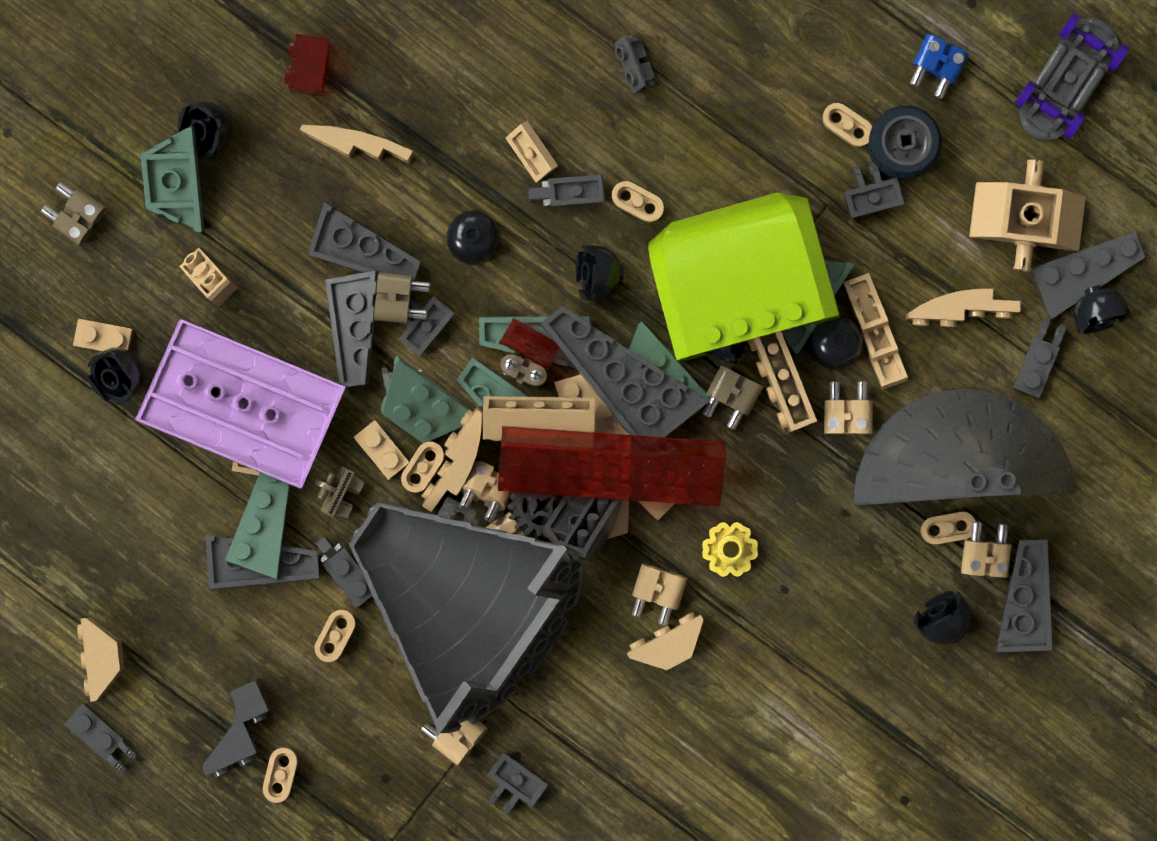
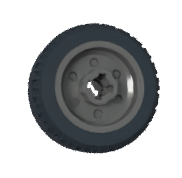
(923, 142)

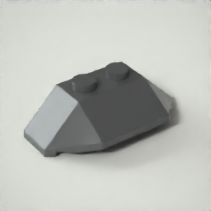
(582, 524)

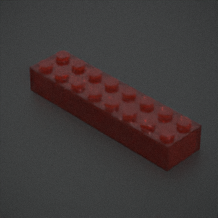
(611, 466)

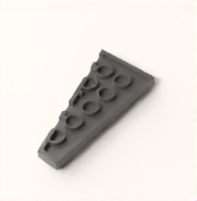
(629, 386)

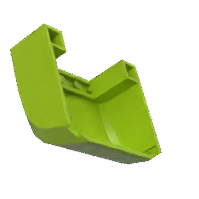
(741, 274)

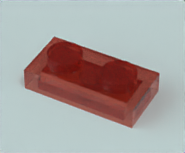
(530, 343)

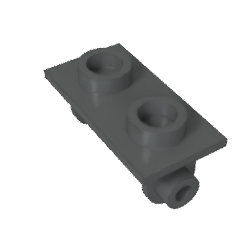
(629, 51)

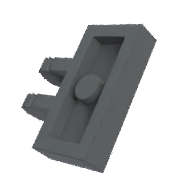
(873, 197)
(423, 332)
(517, 780)

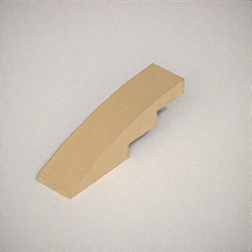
(347, 141)
(875, 330)

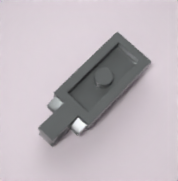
(569, 191)
(344, 571)

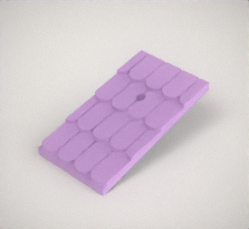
(263, 410)

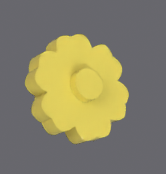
(729, 549)

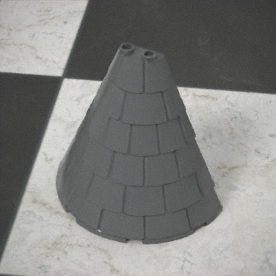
(961, 448)
(465, 605)

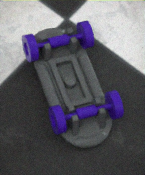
(1069, 78)

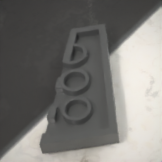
(357, 248)
(1066, 278)
(353, 324)
(294, 566)
(1027, 604)

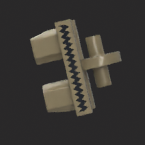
(344, 481)

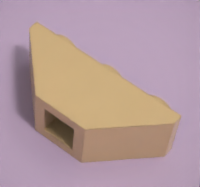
(208, 277)
(670, 645)
(101, 658)

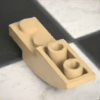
(951, 308)
(462, 450)

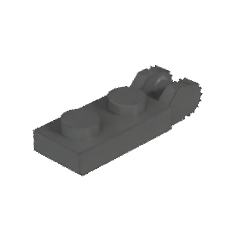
(1038, 361)
(100, 736)

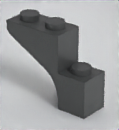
(239, 742)

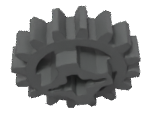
(523, 509)

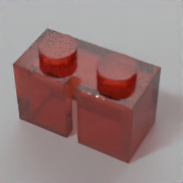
(308, 64)

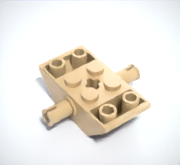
(1001, 209)

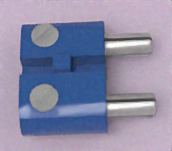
(940, 60)

